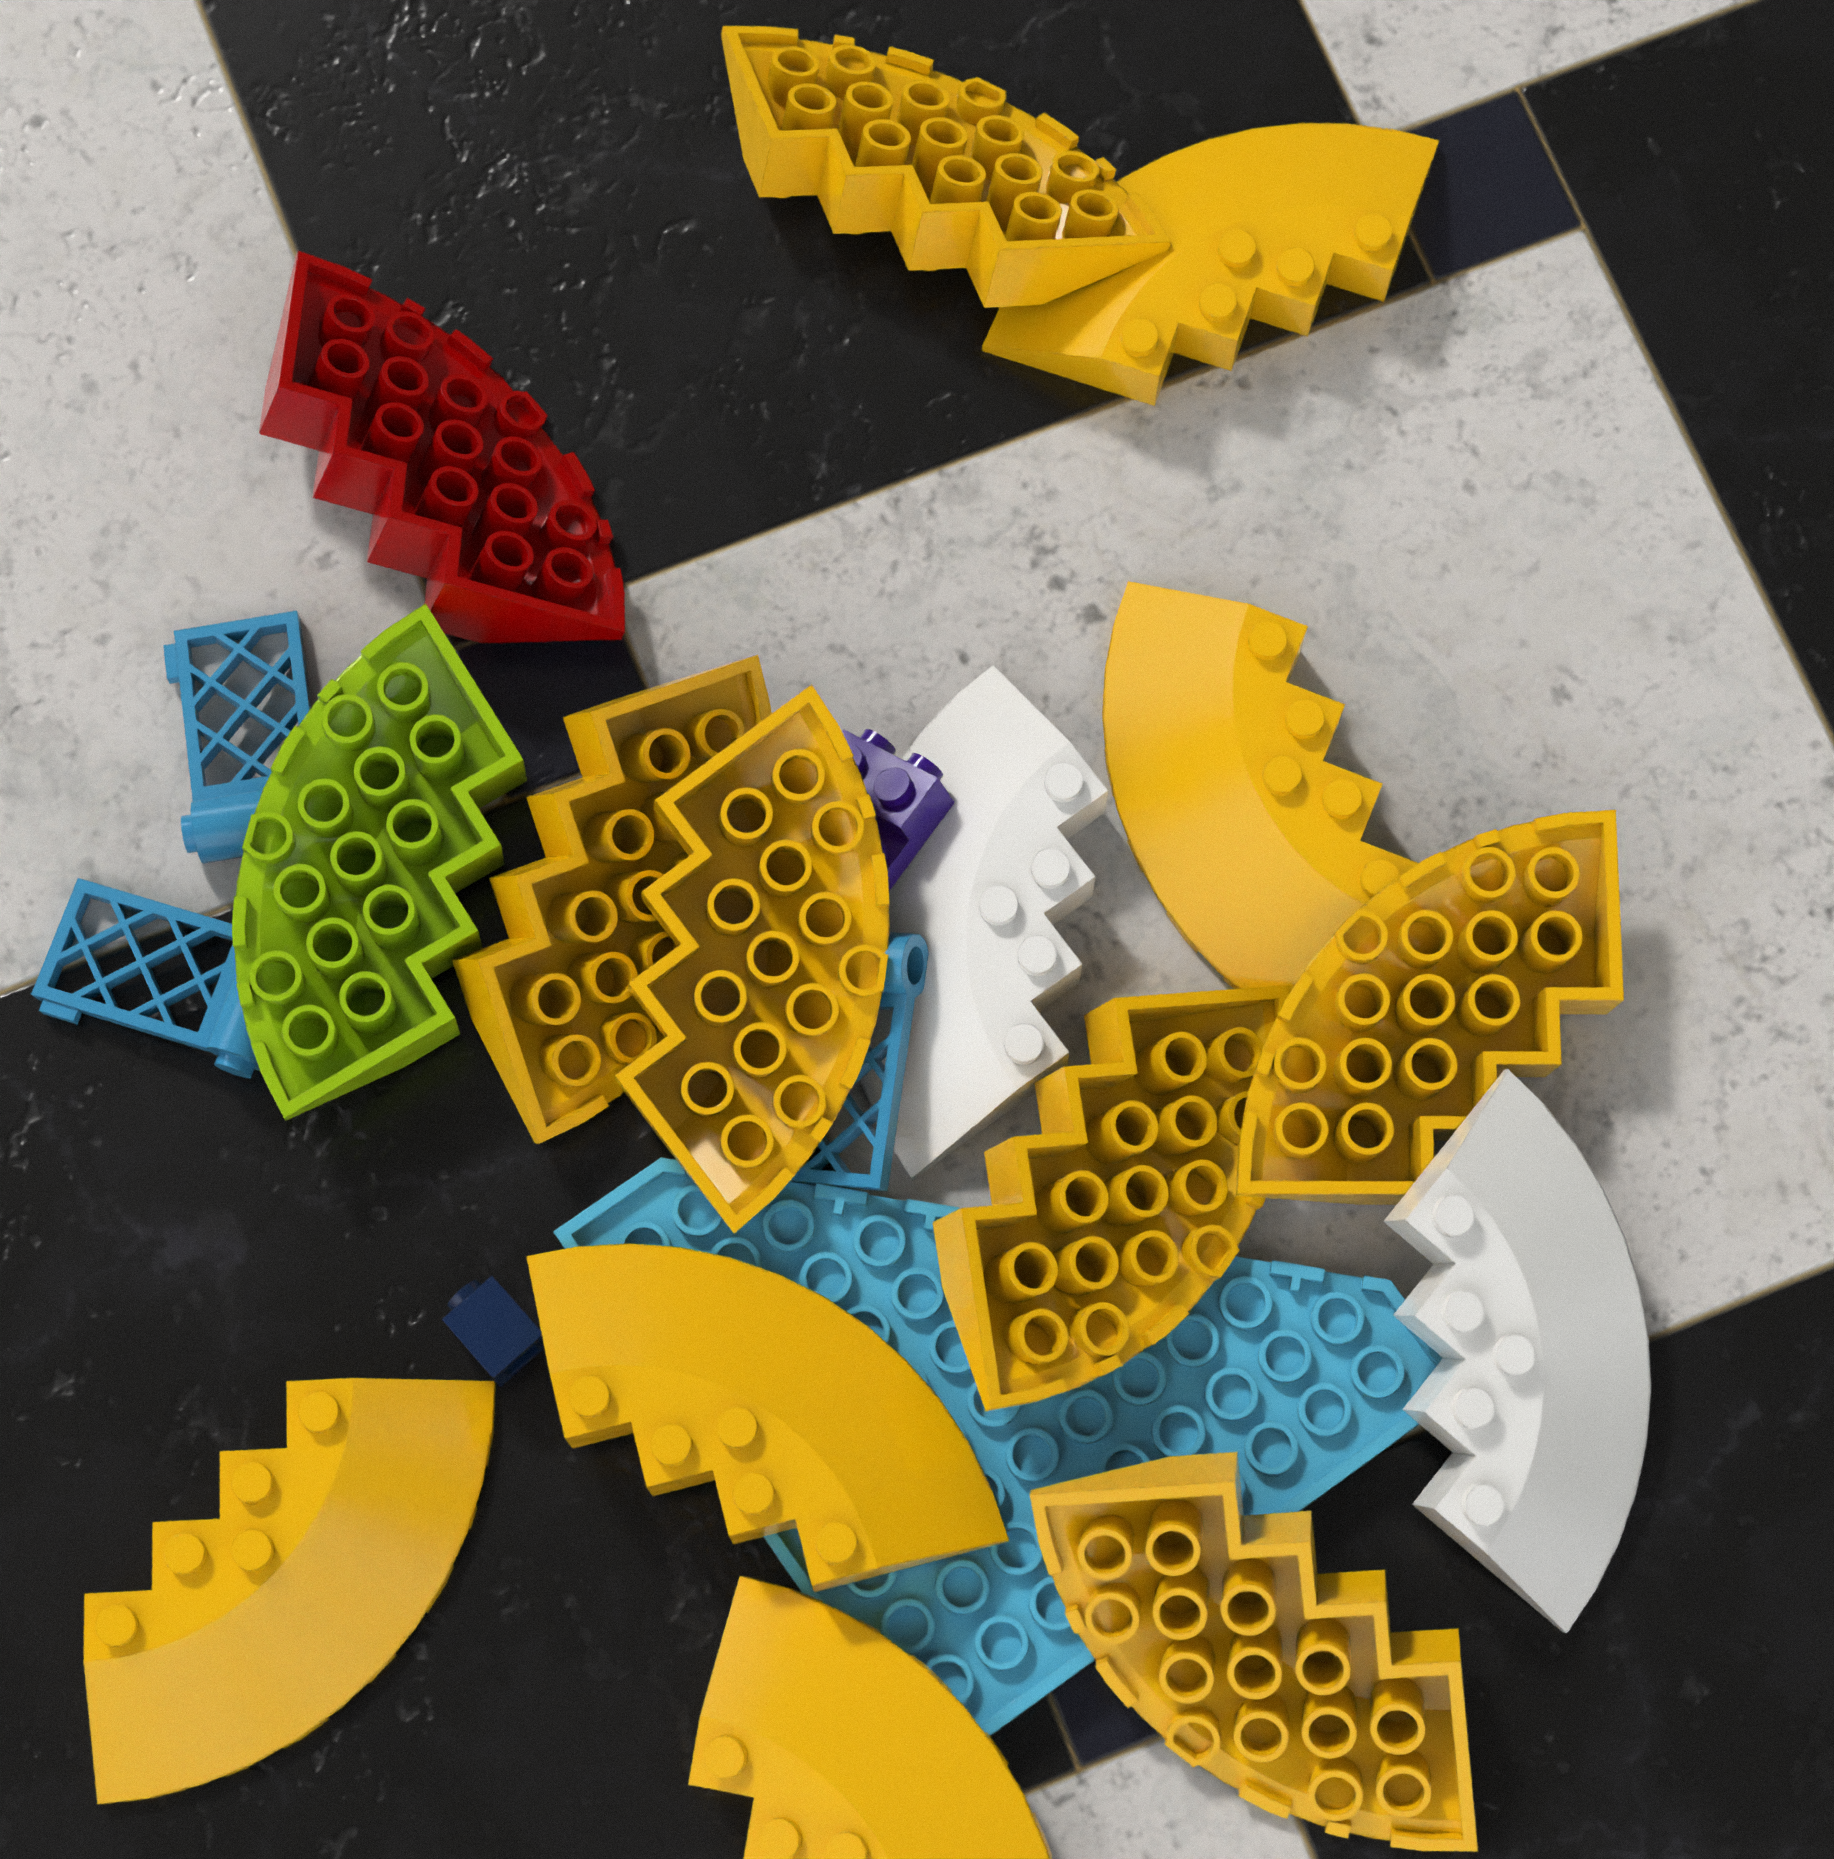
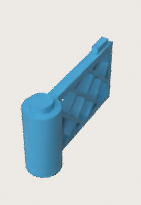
(224, 810)
(903, 983)
(223, 1025)

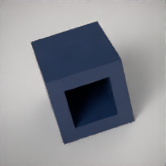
(493, 1329)

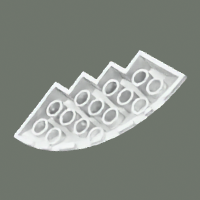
(987, 909)
(1537, 1347)

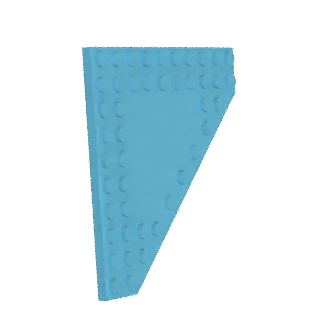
(1269, 1364)

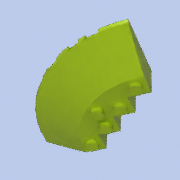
(359, 867)

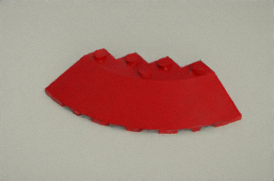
(443, 462)

